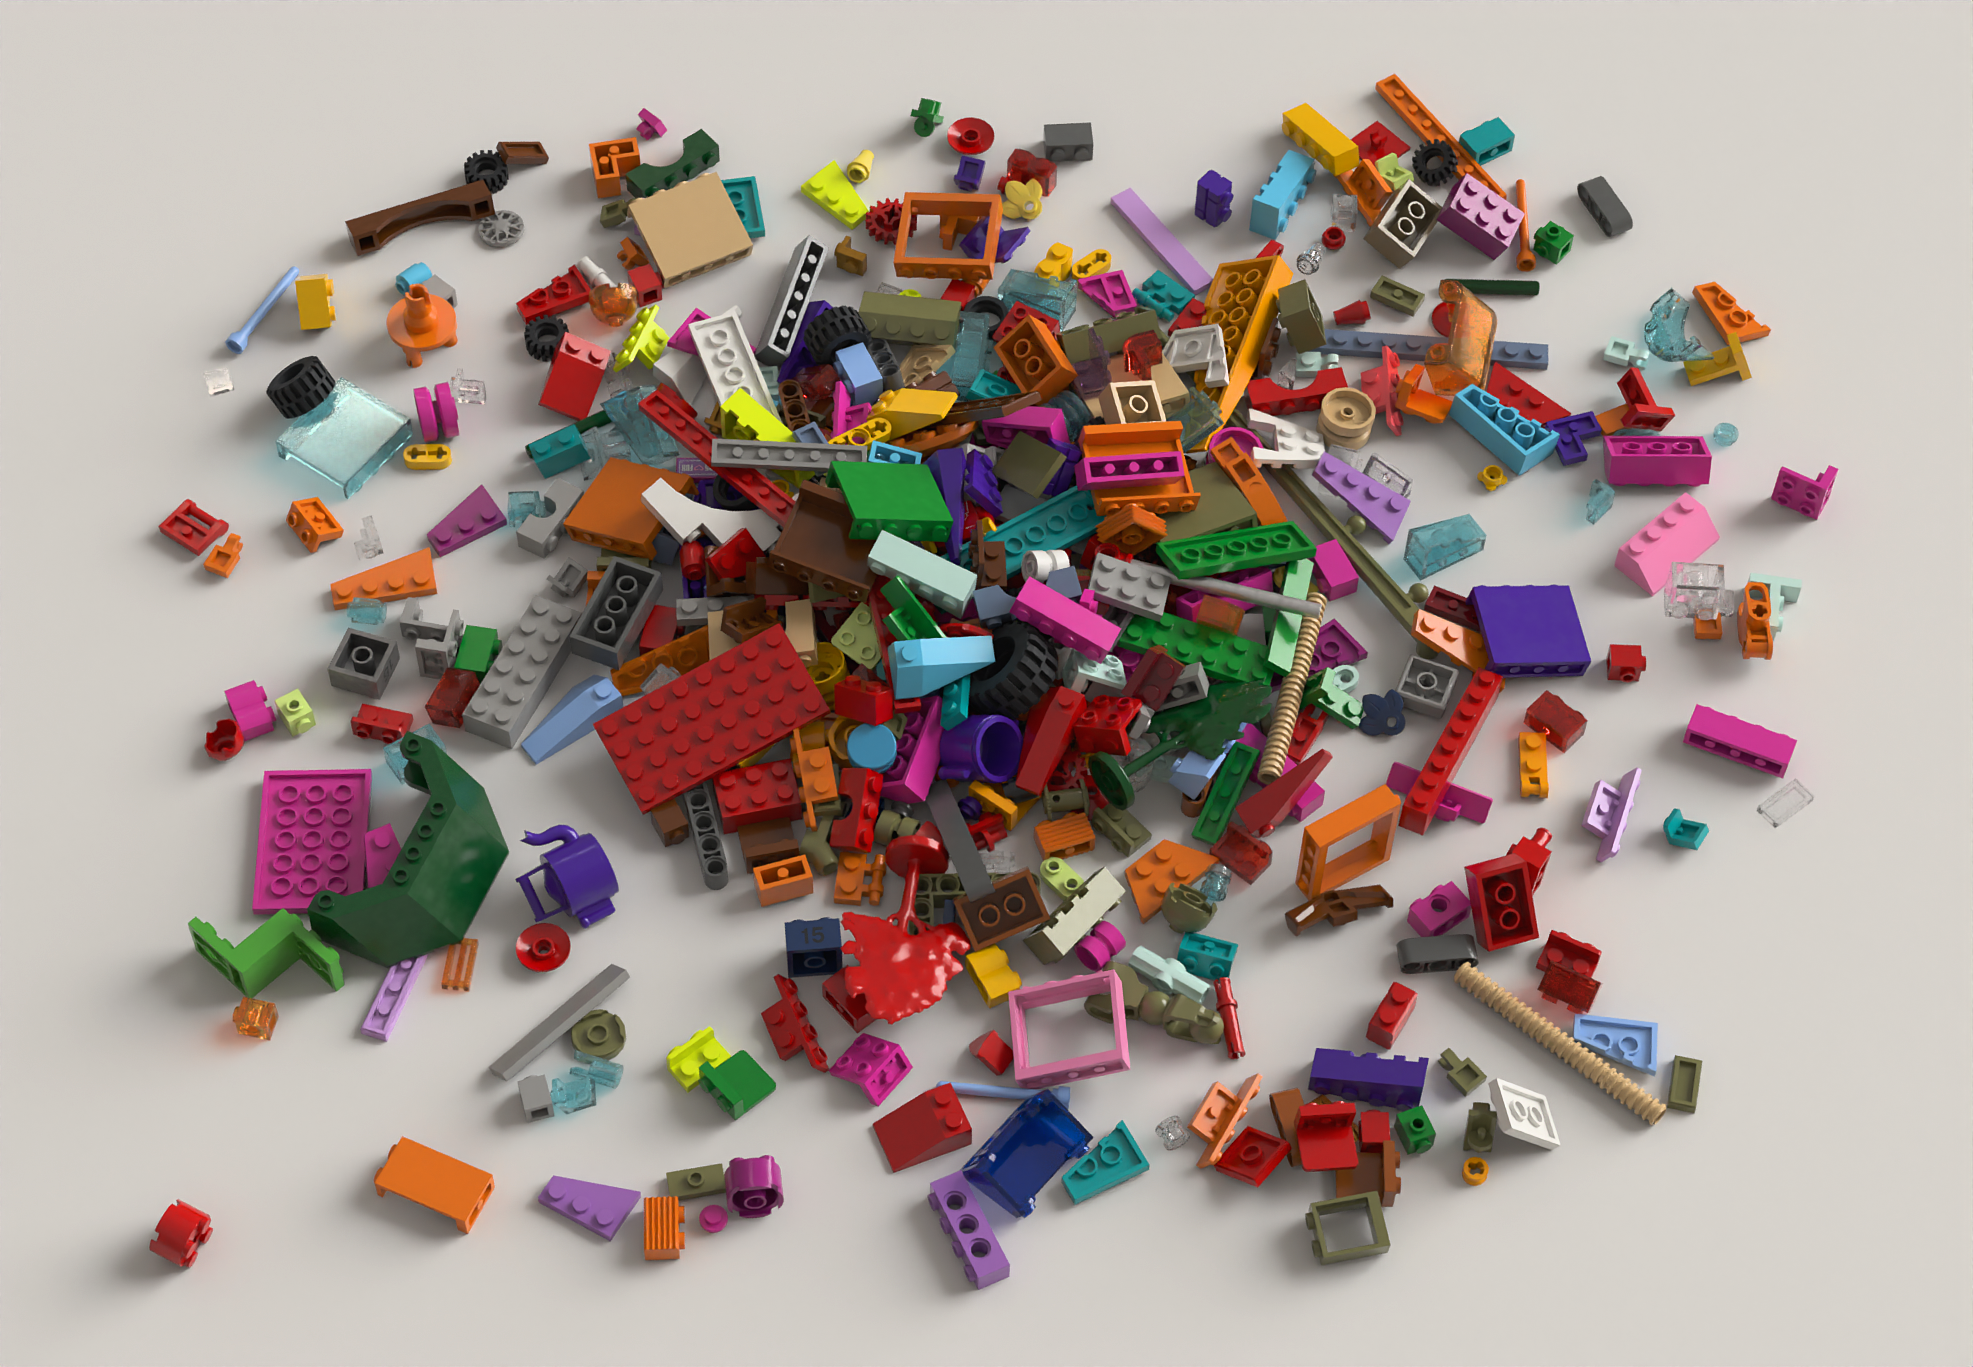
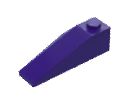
(799, 354)

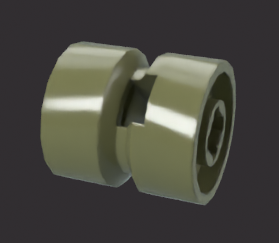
(892, 826)

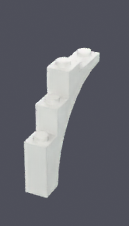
(686, 518)

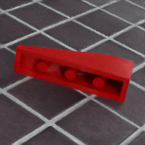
(1274, 802)

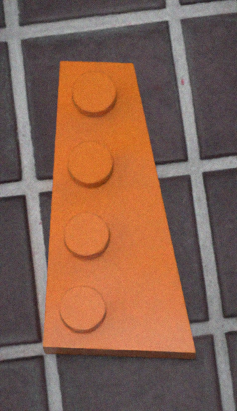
(389, 582)

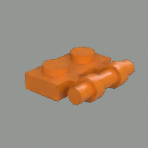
(851, 875)

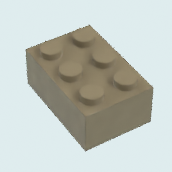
(1403, 224)

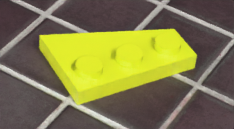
(836, 195)

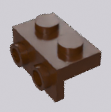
(746, 619)

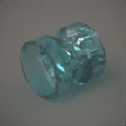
(1216, 880)

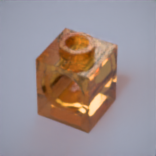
(255, 1018)

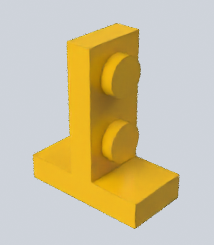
(1724, 362)

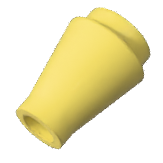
(860, 167)

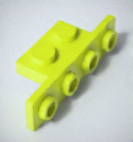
(644, 342)

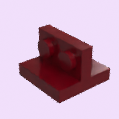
(1154, 677)

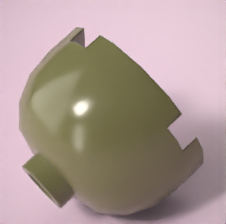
(1187, 909)

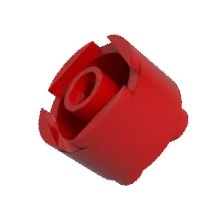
(181, 1233)

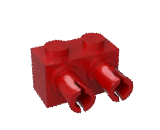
(1535, 854)

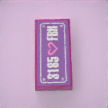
(695, 468)

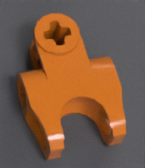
(1754, 623)

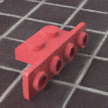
(1381, 386)

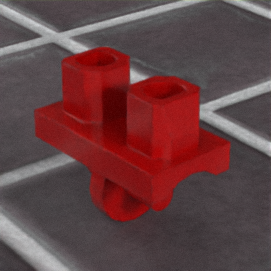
(987, 831)

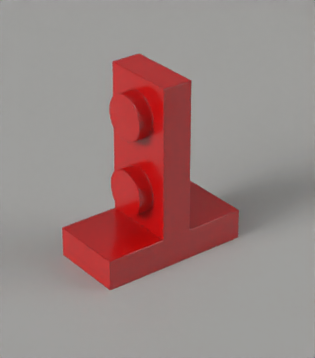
(1642, 411)

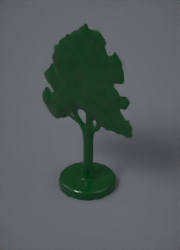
(1201, 726)

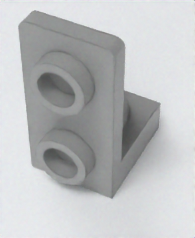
(414, 628)

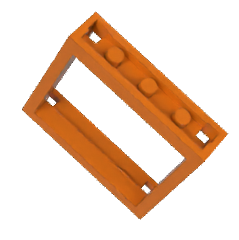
(952, 205)
(1376, 806)

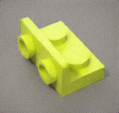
(685, 1059)

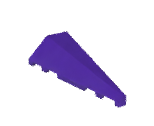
(948, 471)

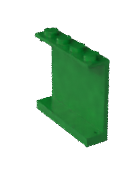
(891, 499)

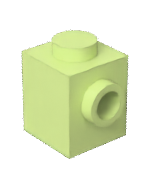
(295, 712)

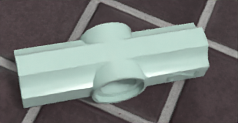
(1168, 975)

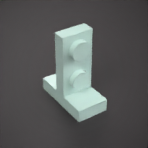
(1779, 590)

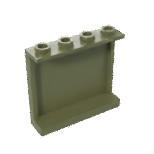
(1218, 510)

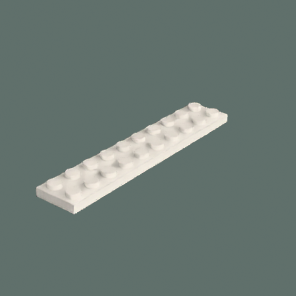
(732, 366)

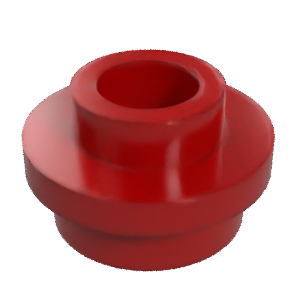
(1333, 238)

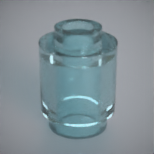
(367, 611)

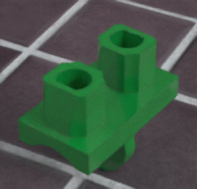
(927, 114)

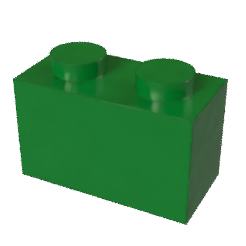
(478, 650)

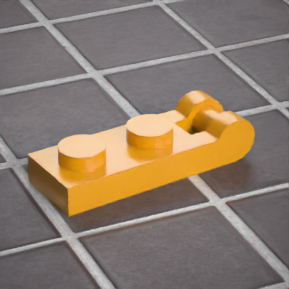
(1533, 764)

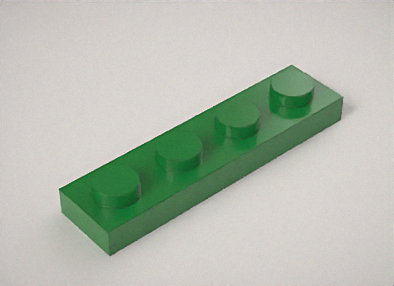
(1225, 793)

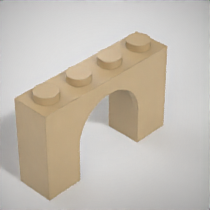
(799, 630)

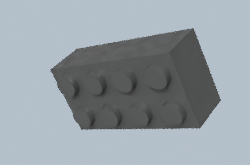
(616, 613)

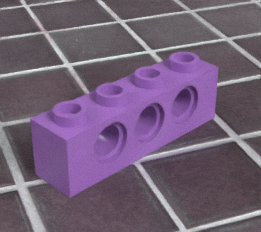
(956, 1190)

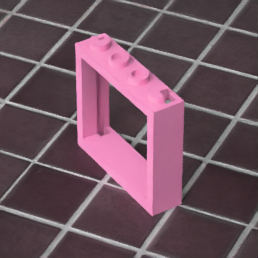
(1074, 1068)

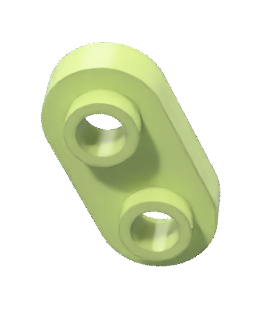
(1059, 879)

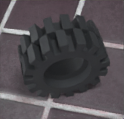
(1430, 151)
(487, 161)
(541, 328)

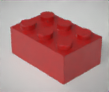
(756, 794)
(1501, 902)

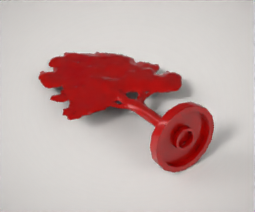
(898, 969)

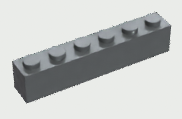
(791, 302)

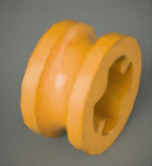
(1473, 1163)

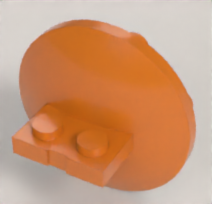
(934, 438)

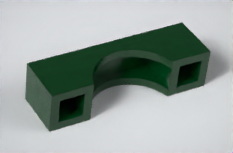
(698, 155)

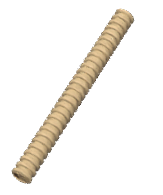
(1290, 697)
(1560, 1043)

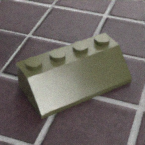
(910, 319)

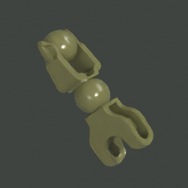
(1180, 1015)

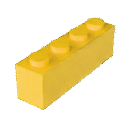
(1320, 139)

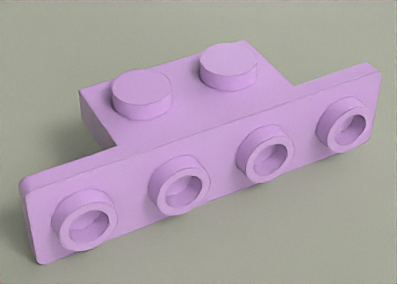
(1609, 810)

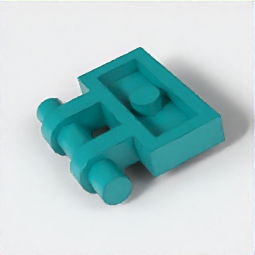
(1166, 291)

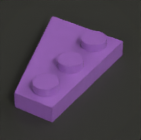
(590, 1204)

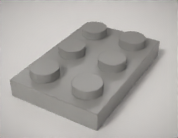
(1129, 586)

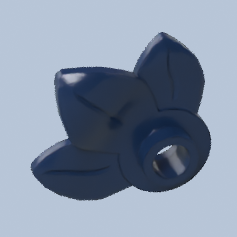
(1379, 711)

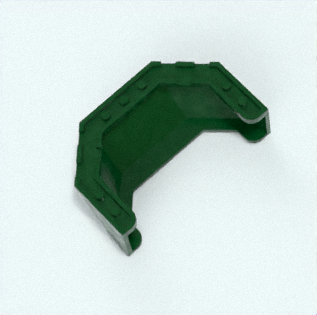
(436, 876)

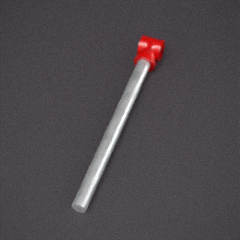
(1222, 588)

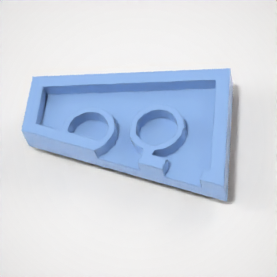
(1619, 1039)

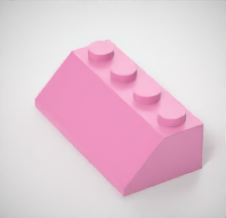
(1675, 535)

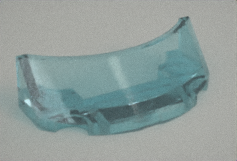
(1666, 331)

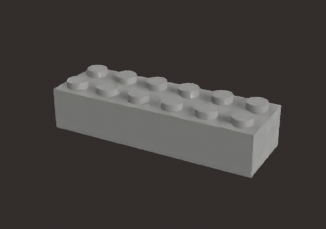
(521, 673)

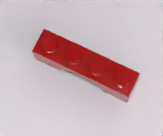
(1274, 400)

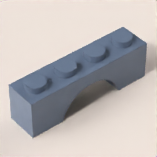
(994, 604)

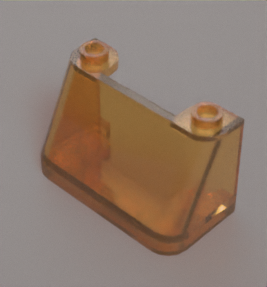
(1470, 342)

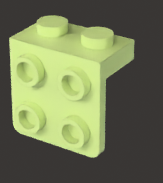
(858, 638)

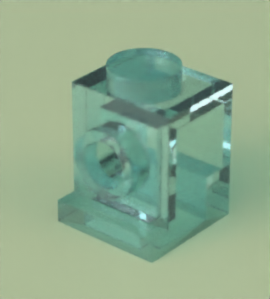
(522, 504)

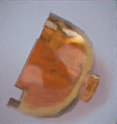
(613, 304)

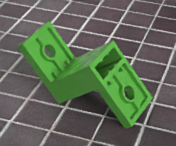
(267, 953)

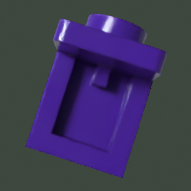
(969, 173)

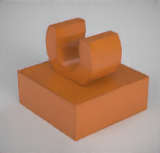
(633, 253)

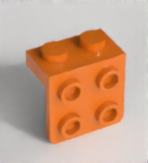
(1419, 402)

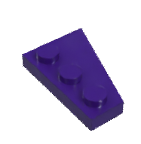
(982, 483)

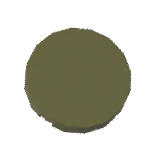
(599, 1034)

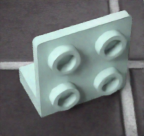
(1080, 669)

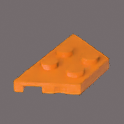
(1158, 869)

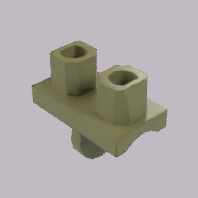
(1480, 1128)

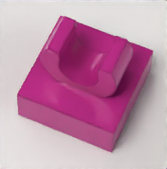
(650, 124)

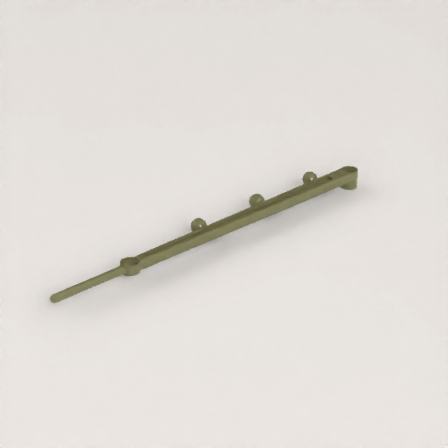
(1381, 584)

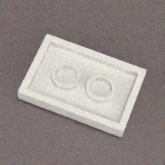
(1523, 1114)

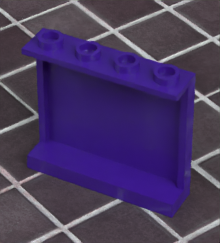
(1530, 630)

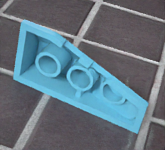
(931, 663)

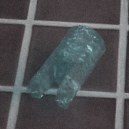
(601, 1070)

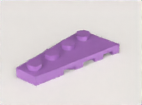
(1373, 501)

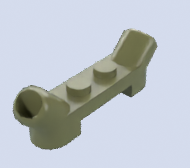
(816, 844)

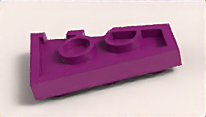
(467, 522)

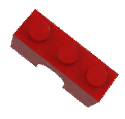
(857, 830)

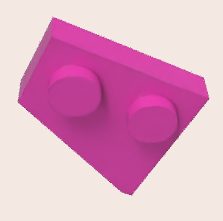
(1109, 292)

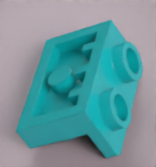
(1206, 956)

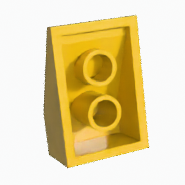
(911, 409)

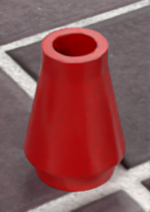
(1353, 314)

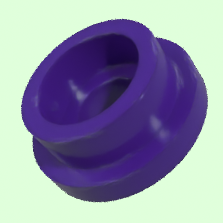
(970, 808)

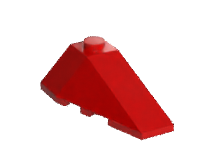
(1048, 736)

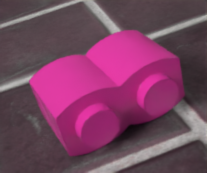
(250, 710)

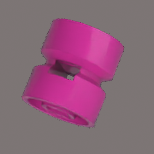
(1099, 946)

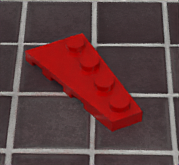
(840, 603)

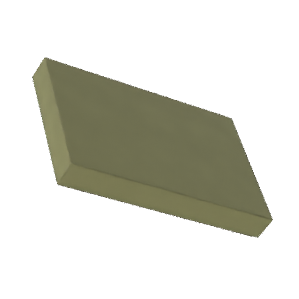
(1028, 464)

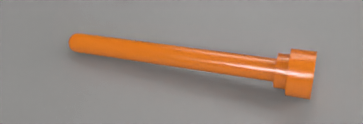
(1525, 259)

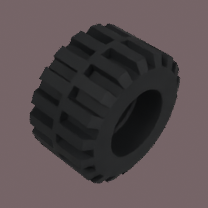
(835, 331)
(300, 387)

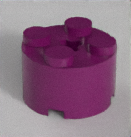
(753, 1186)

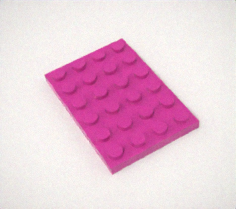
(310, 837)

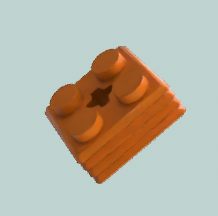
(1131, 529)

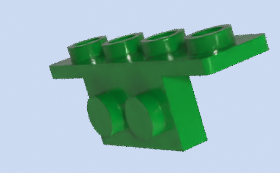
(910, 618)

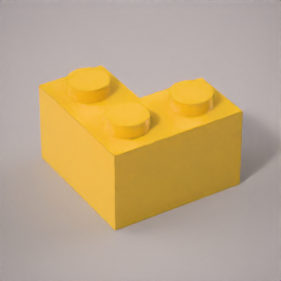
(313, 301)

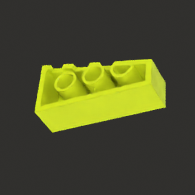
(747, 420)

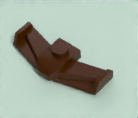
(1337, 907)

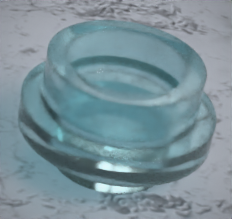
(1725, 434)

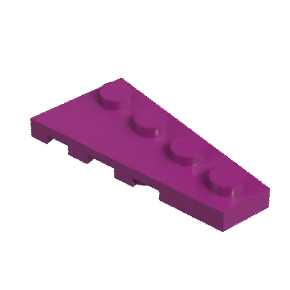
(1332, 649)

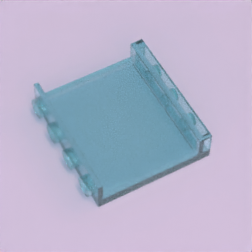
(346, 436)

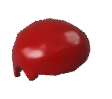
(225, 740)

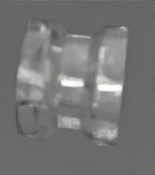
(1172, 1133)

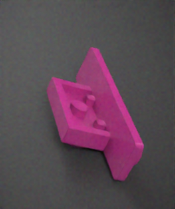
(847, 417)
(1455, 802)

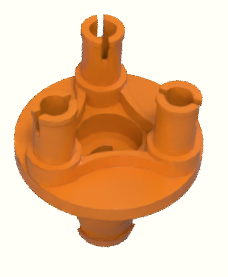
(421, 323)

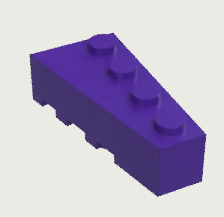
(1369, 1078)

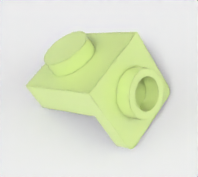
(1392, 172)

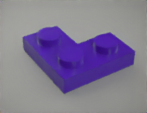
(1572, 431)

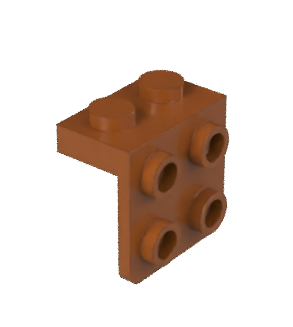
(1372, 1173)

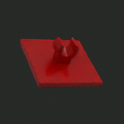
(1379, 142)

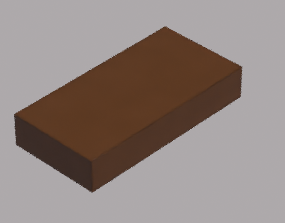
(522, 152)

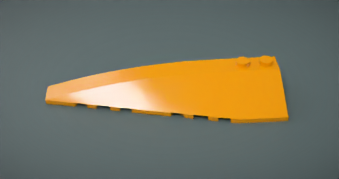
(1243, 306)

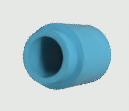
(413, 275)

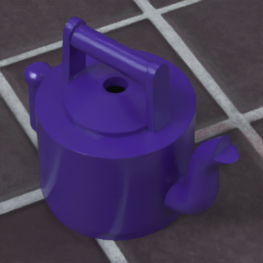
(981, 749)
(573, 875)

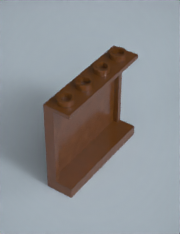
(818, 545)

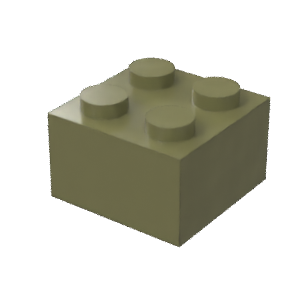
(1300, 317)

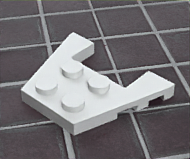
(1199, 349)
(1292, 442)

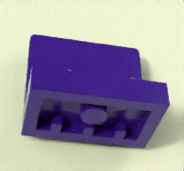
(1009, 240)

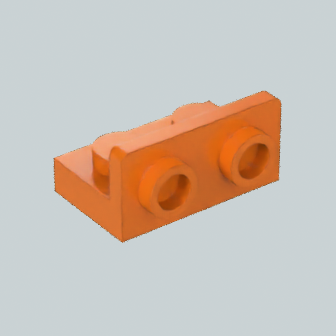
(313, 522)

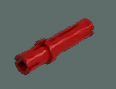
(1227, 1008)

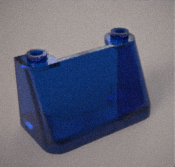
(1026, 1153)

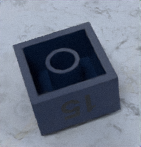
(813, 947)

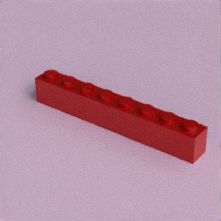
(1450, 751)

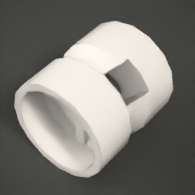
(1039, 563)

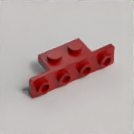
(791, 1028)

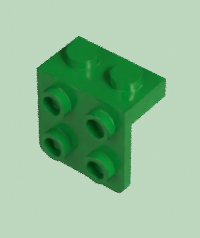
(736, 1083)

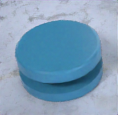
(872, 747)

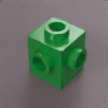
(1553, 242)

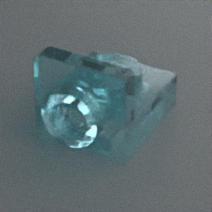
(1600, 502)

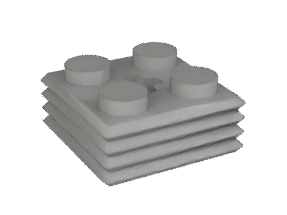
(1423, 672)

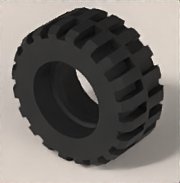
(1019, 675)

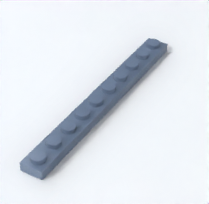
(1415, 348)

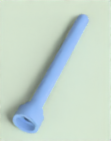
(238, 341)
(1061, 1093)

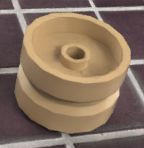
(1346, 418)

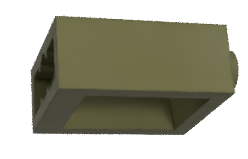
(1376, 1221)

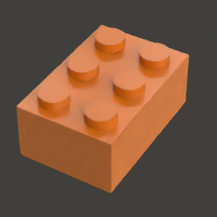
(1035, 359)

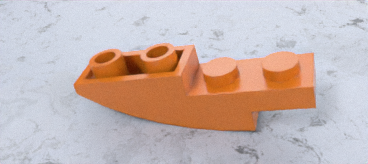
(1248, 481)

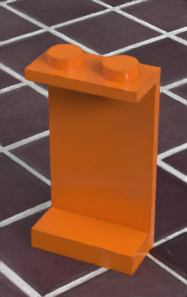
(435, 1182)

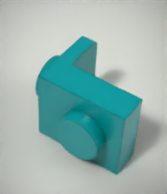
(1684, 832)

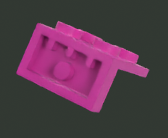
(1802, 492)
(873, 1065)

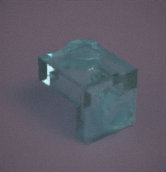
(573, 1095)

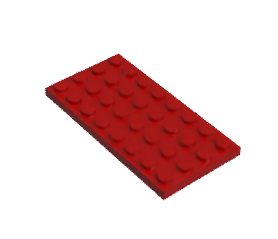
(711, 718)

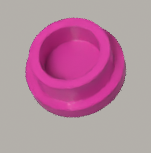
(713, 1218)

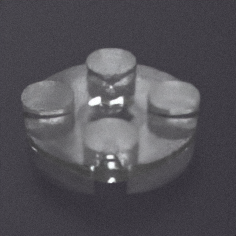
(998, 862)

